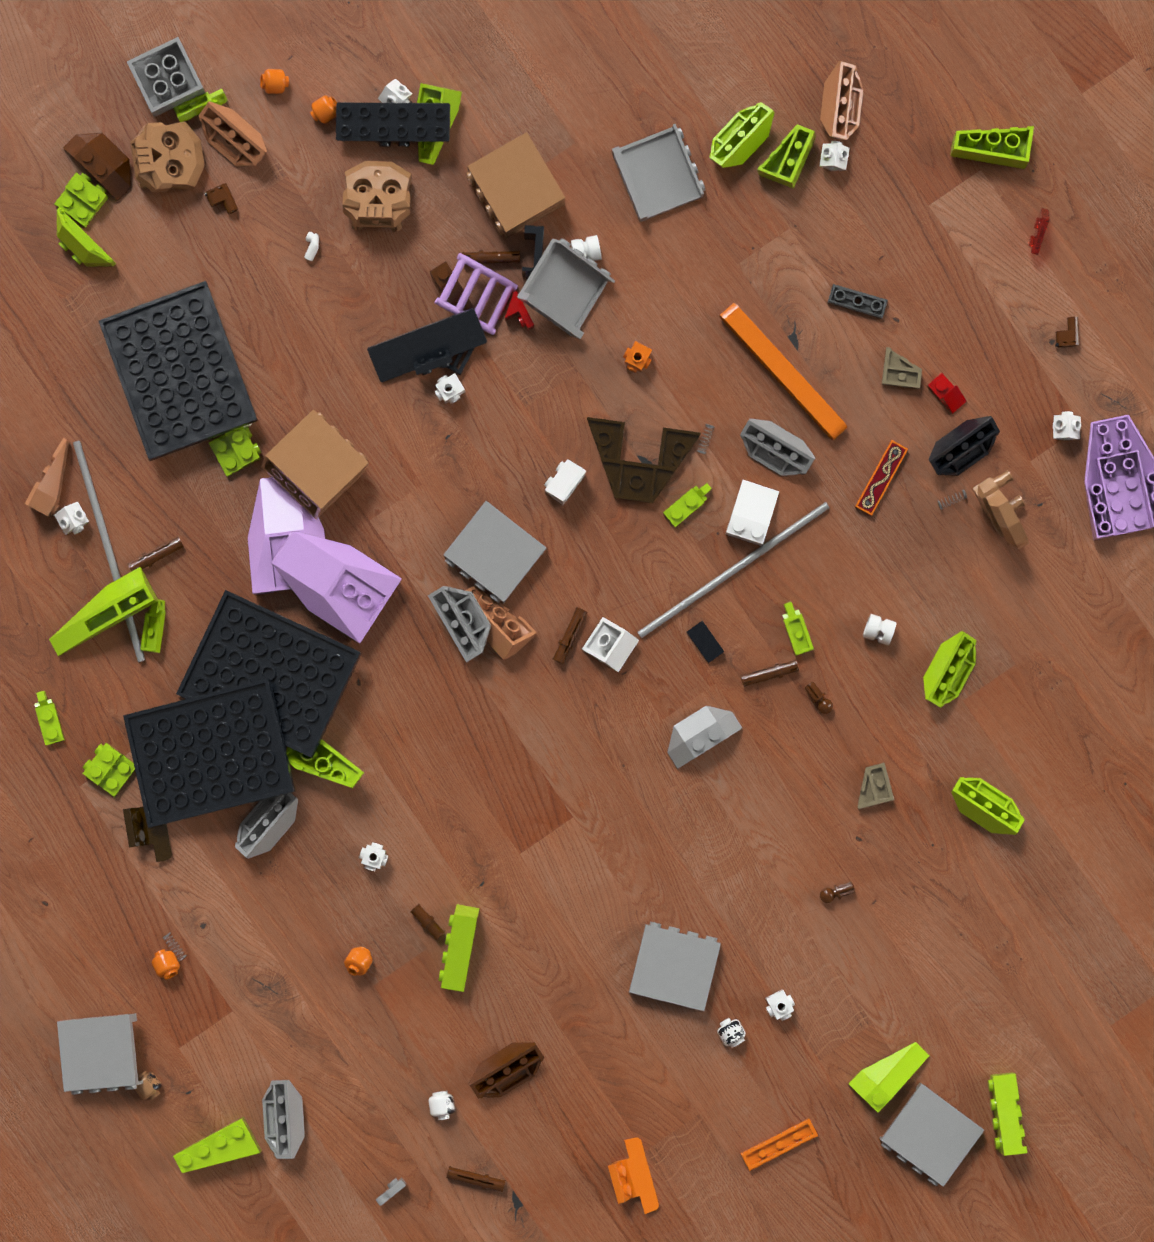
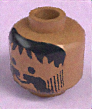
(149, 1087)

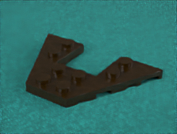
(633, 479)

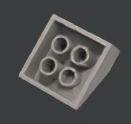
(166, 77)

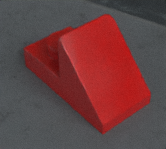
(517, 307)
(947, 393)

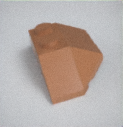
(842, 101)
(232, 135)

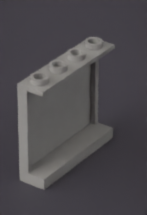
(658, 173)
(564, 286)
(494, 552)
(675, 966)
(98, 1053)
(931, 1135)

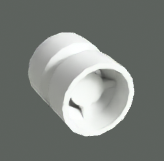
(589, 247)
(879, 629)

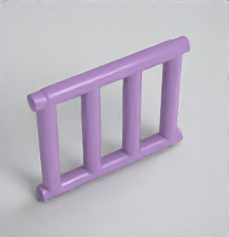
(494, 278)

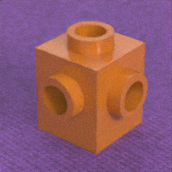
(640, 351)

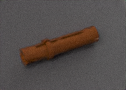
(494, 257)
(157, 554)
(569, 636)
(769, 673)
(476, 1179)

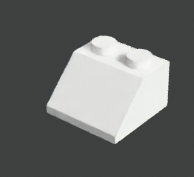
(565, 481)
(610, 644)

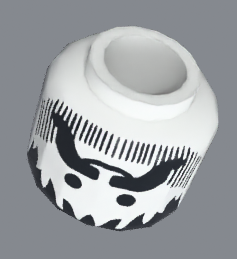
(731, 1032)
(441, 1105)

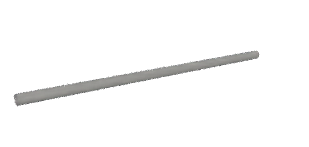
(105, 540)
(734, 569)

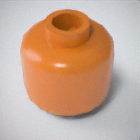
(274, 81)
(324, 109)
(358, 961)
(165, 964)

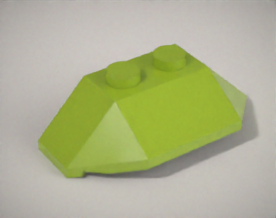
(742, 135)
(79, 243)
(950, 669)
(987, 806)

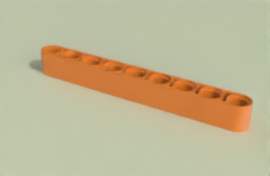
(783, 371)

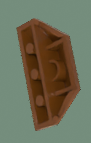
(102, 161)
(506, 1070)

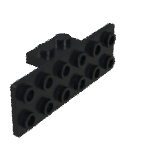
(393, 122)
(427, 346)

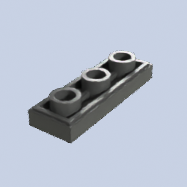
(869, 304)

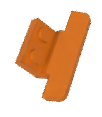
(633, 1178)

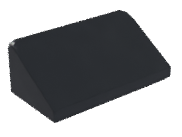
(705, 641)

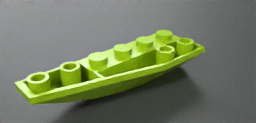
(109, 607)

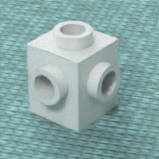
(395, 93)
(834, 156)
(452, 382)
(1066, 426)
(71, 518)
(381, 857)
(777, 998)

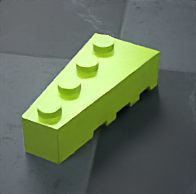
(994, 146)
(222, 1146)

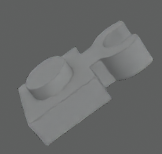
(394, 1187)

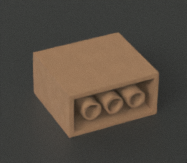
(515, 185)
(315, 464)

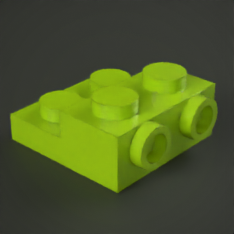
(82, 199)
(235, 450)
(109, 769)

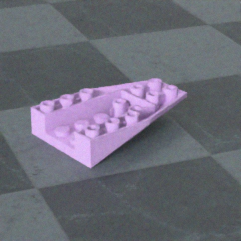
(1118, 479)
(272, 522)
(335, 582)

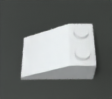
(752, 513)

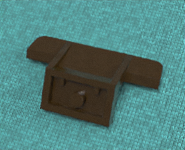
(140, 835)

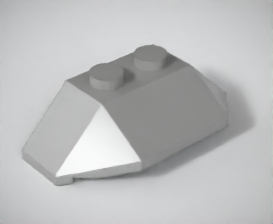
(776, 448)
(462, 619)
(700, 733)
(266, 824)
(283, 1119)

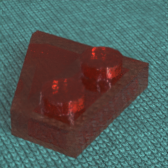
(1040, 228)

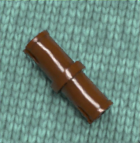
(427, 921)

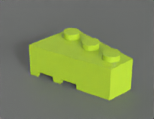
(789, 158)

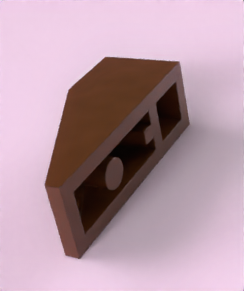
(441, 276)

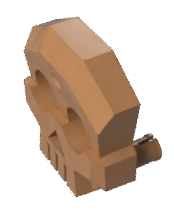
(182, 155)
(377, 205)
(1001, 510)

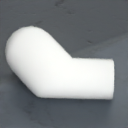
(313, 247)

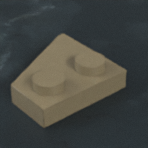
(899, 371)
(875, 787)

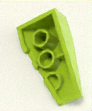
(429, 151)
(326, 764)
(886, 1077)

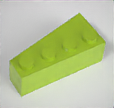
(459, 948)
(1007, 1114)

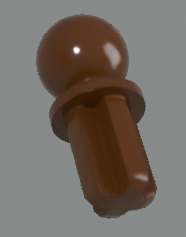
(824, 705)
(827, 894)

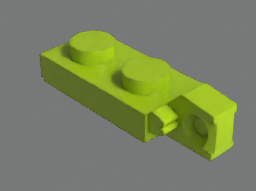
(195, 106)
(687, 504)
(153, 628)
(796, 630)
(48, 719)

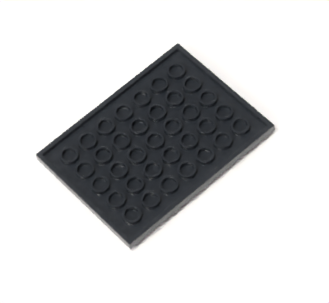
(178, 371)
(257, 644)
(209, 753)

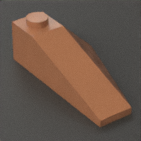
(47, 493)
(507, 632)

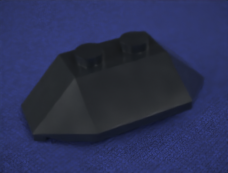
(964, 446)

